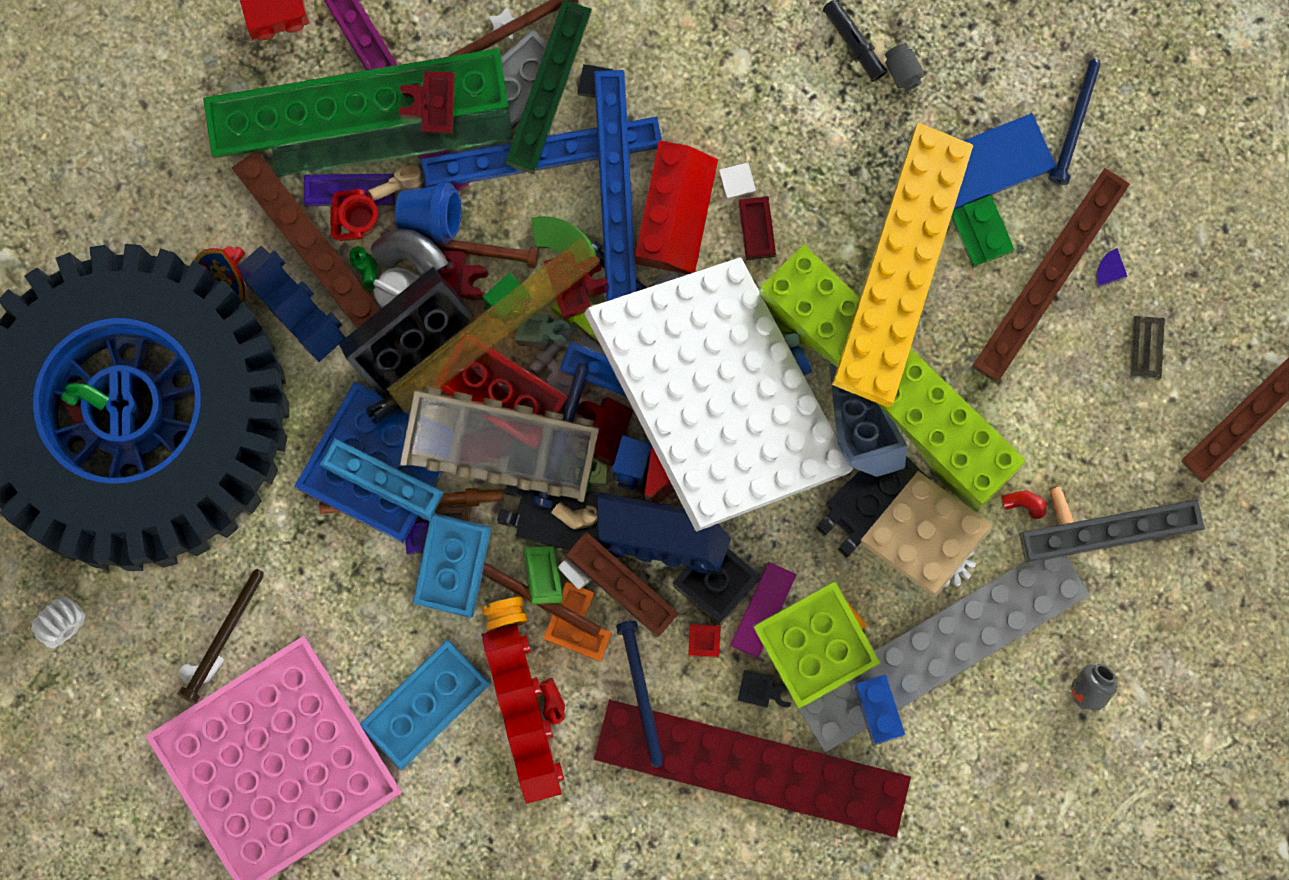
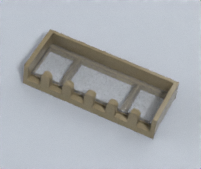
(500, 443)

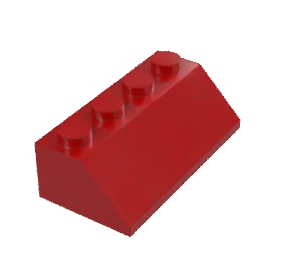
(676, 208)
(504, 380)

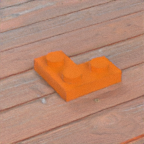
(570, 637)

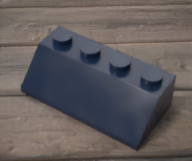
(659, 533)

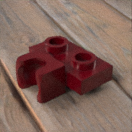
(432, 102)
(462, 276)
(575, 298)
(613, 422)

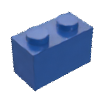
(631, 463)
(879, 710)

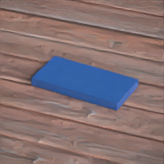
(1004, 159)

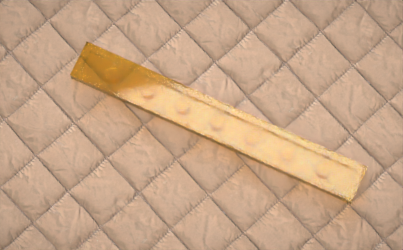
(496, 323)

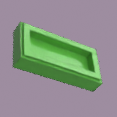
(542, 575)

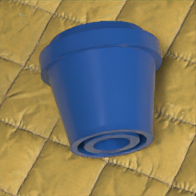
(430, 211)

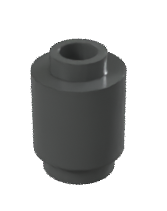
(904, 67)

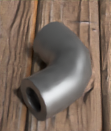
(411, 246)

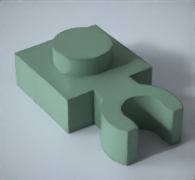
(540, 329)

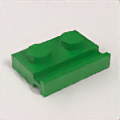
(982, 231)

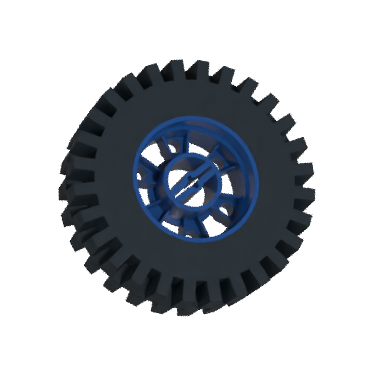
(225, 448)

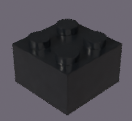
(718, 592)

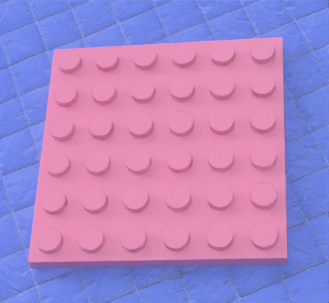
(274, 764)

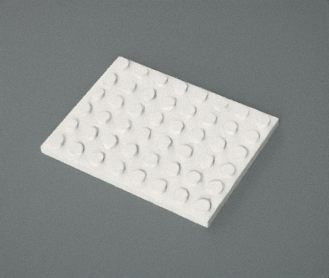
(718, 392)

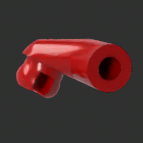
(554, 704)

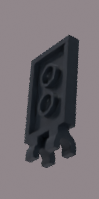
(863, 502)
(540, 525)

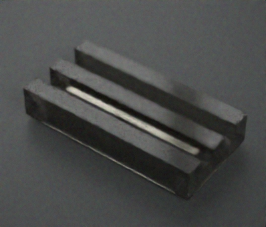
(1145, 373)

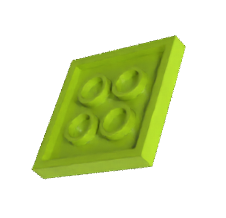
(816, 644)

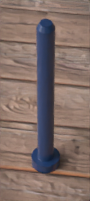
(1060, 174)

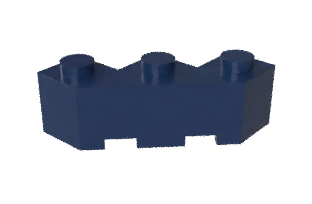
(291, 303)

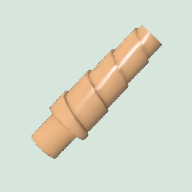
(1061, 507)

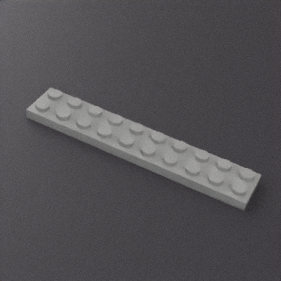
(952, 642)

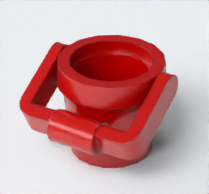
(355, 213)

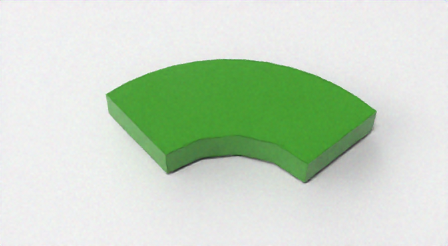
(556, 233)

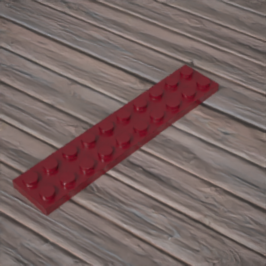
(756, 769)

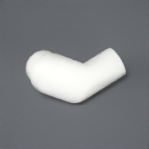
(187, 671)

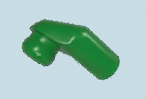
(365, 265)
(86, 392)

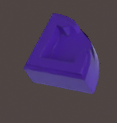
(1110, 269)

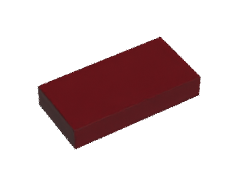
(757, 228)

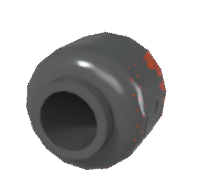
(1094, 687)

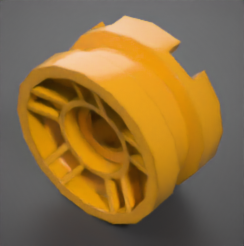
(505, 613)

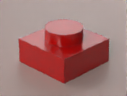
(704, 640)

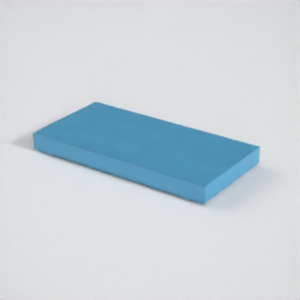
(424, 704)

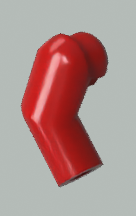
(1026, 499)

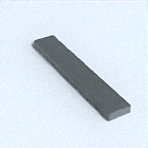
(1111, 531)

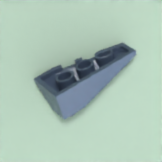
(866, 433)

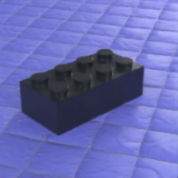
(406, 331)

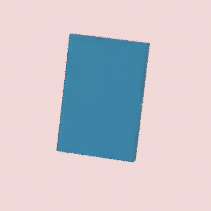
(452, 565)

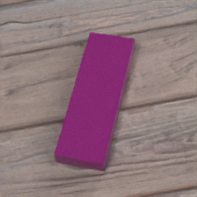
(765, 602)

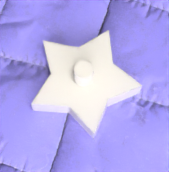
(502, 19)

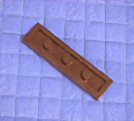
(621, 584)

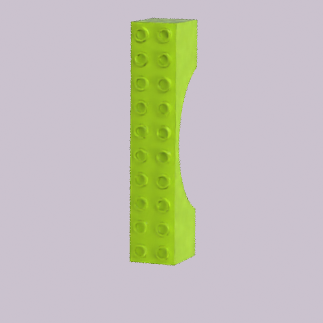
(934, 417)

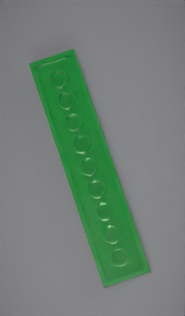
(345, 103)

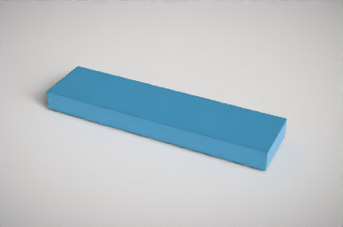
(381, 479)

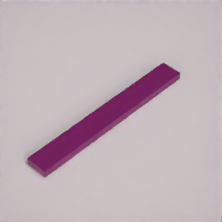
(367, 44)

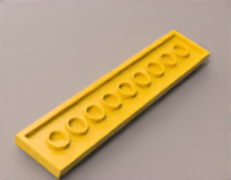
(902, 265)

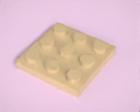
(926, 534)

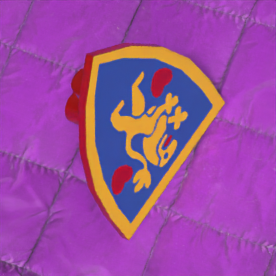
(222, 266)

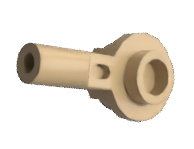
(405, 178)

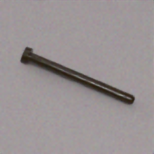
(190, 692)

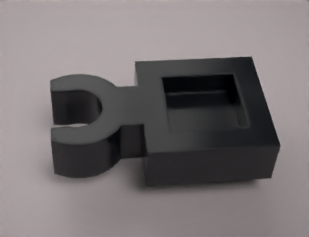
(759, 689)

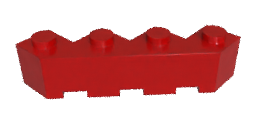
(521, 713)

